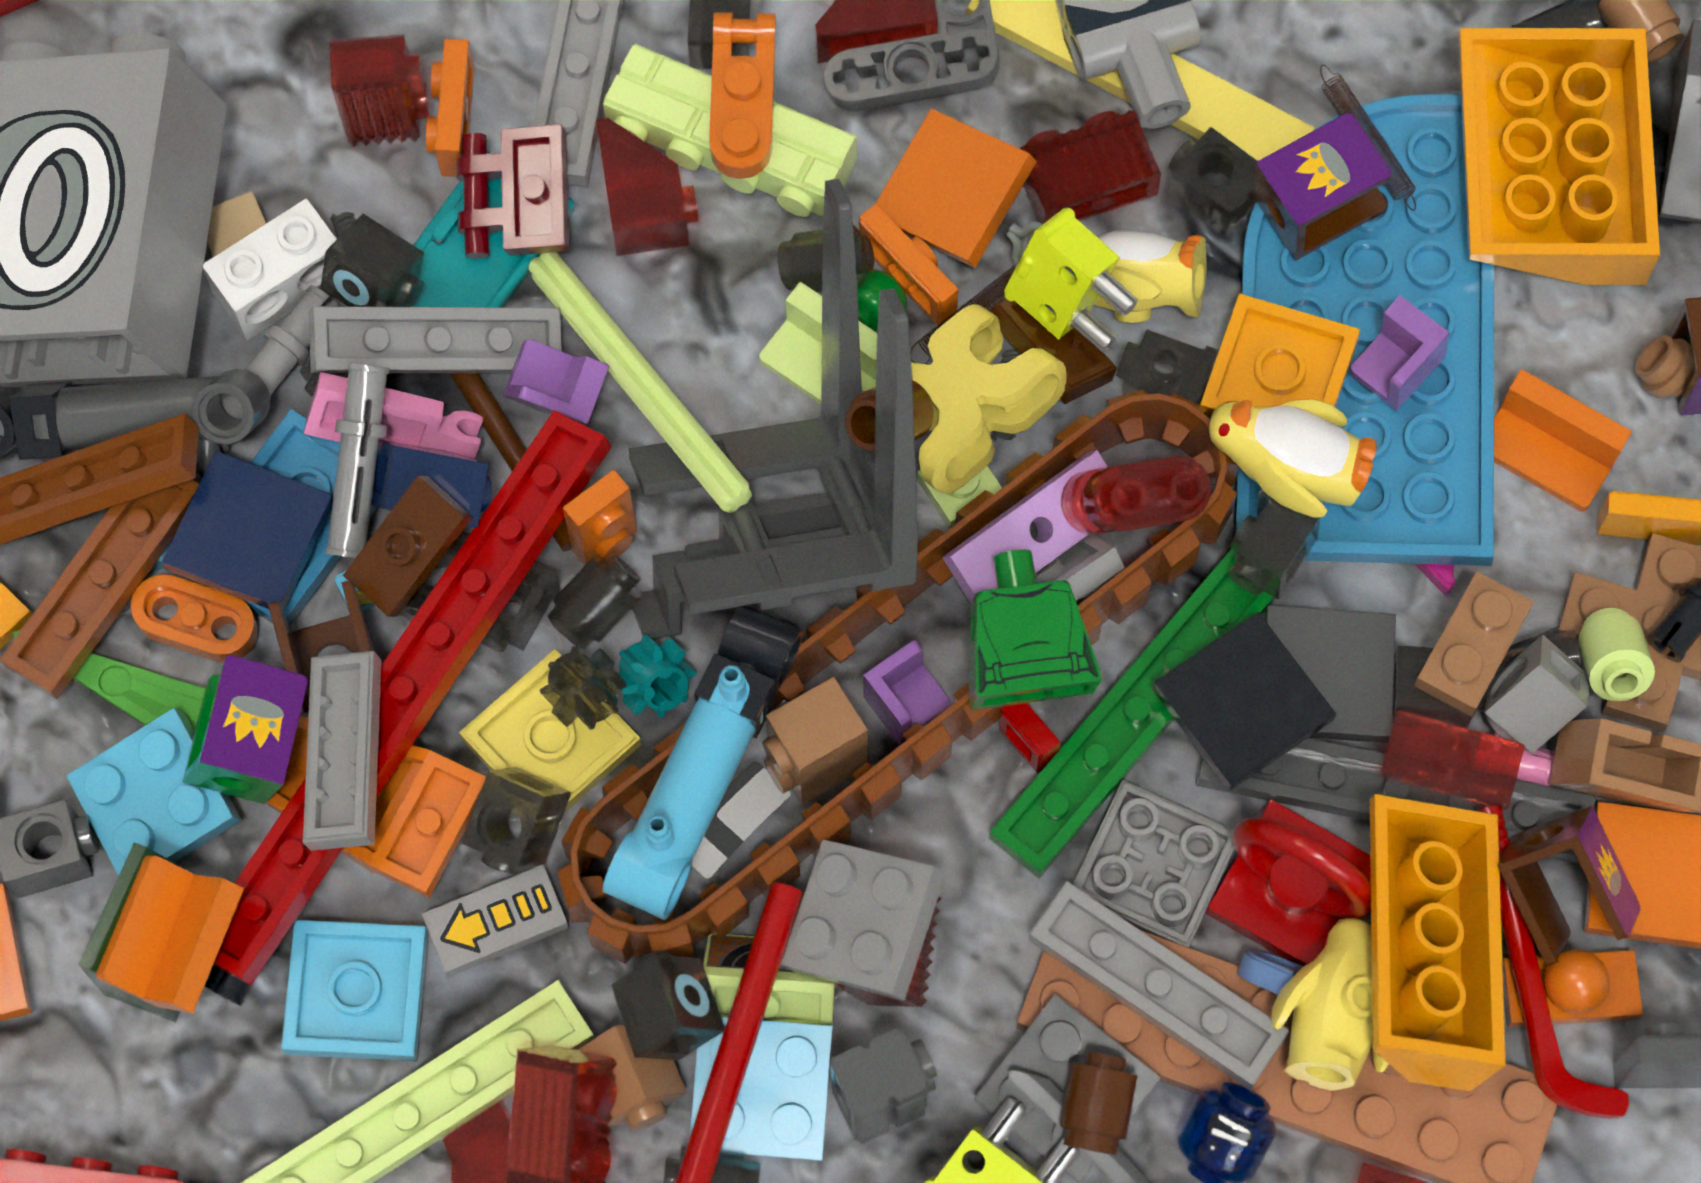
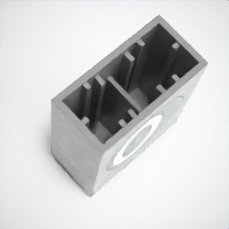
(103, 210)

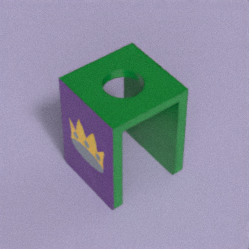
(246, 730)

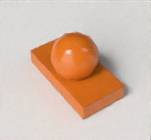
(1582, 988)

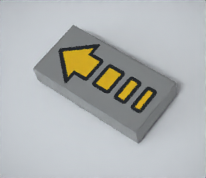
(495, 920)

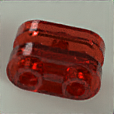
(1136, 495)

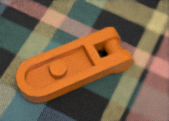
(742, 95)

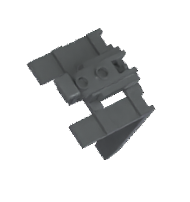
(816, 542)

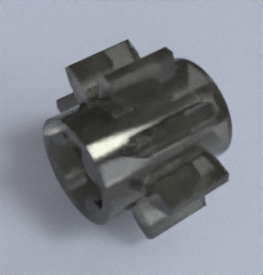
(583, 687)

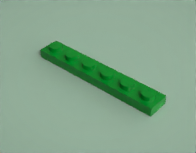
(1118, 728)

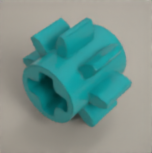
(654, 676)

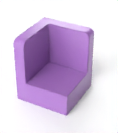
(1401, 354)
(555, 381)
(904, 691)

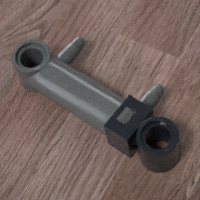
(57, 417)

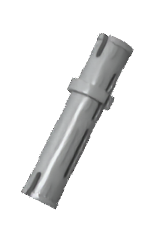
(282, 350)
(357, 459)

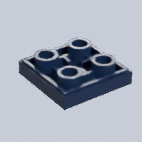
(248, 531)

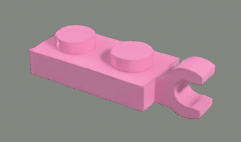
(407, 416)

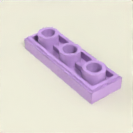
(973, 559)

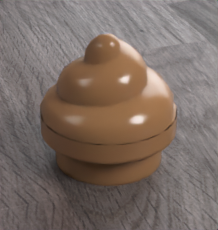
(1666, 367)

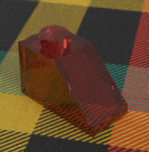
(872, 22)
(643, 193)

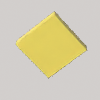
(526, 735)

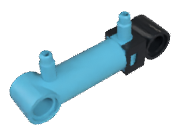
(727, 713)

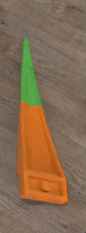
(417, 812)

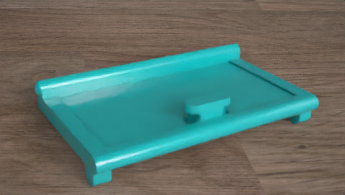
(462, 281)

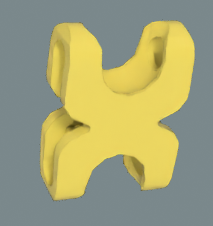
(979, 397)

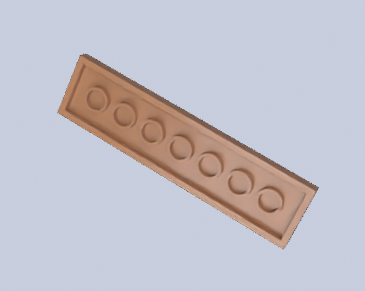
(1416, 1127)

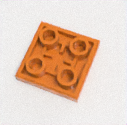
(954, 187)
(1664, 869)

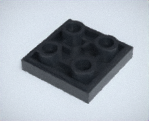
(1243, 701)

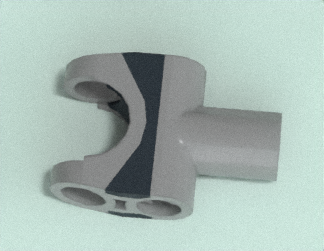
(1138, 43)

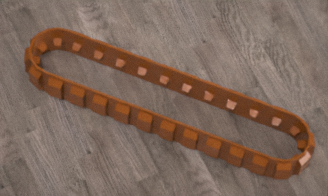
(926, 747)

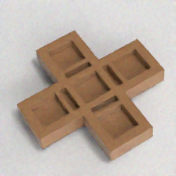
(1663, 571)

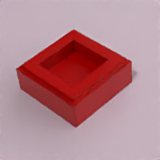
(1028, 735)

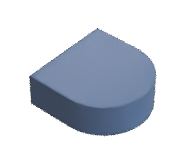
(1266, 969)

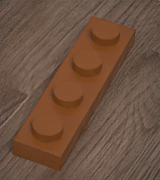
(98, 477)
(96, 587)

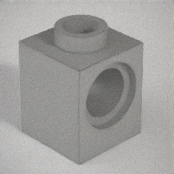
(1536, 695)

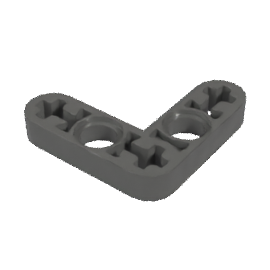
(953, 37)

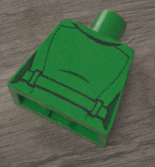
(1027, 639)

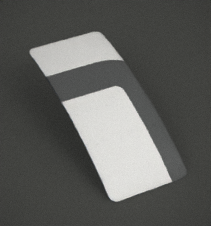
(741, 811)

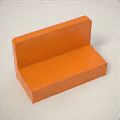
(1556, 441)
(168, 934)

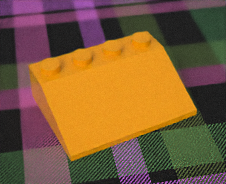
(1560, 152)

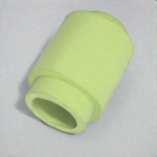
(1615, 655)

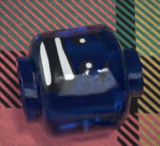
(1227, 1134)

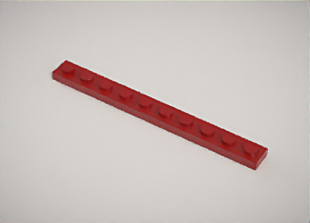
(421, 671)

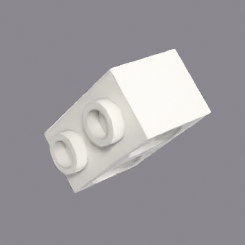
(270, 269)

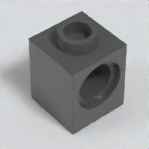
(26, 829)

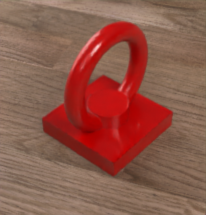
(1291, 884)

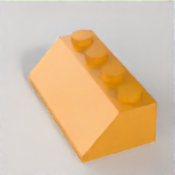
(1436, 942)

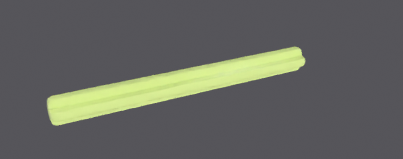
(641, 382)

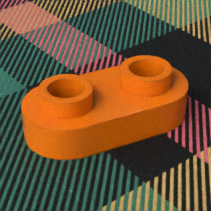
(197, 619)

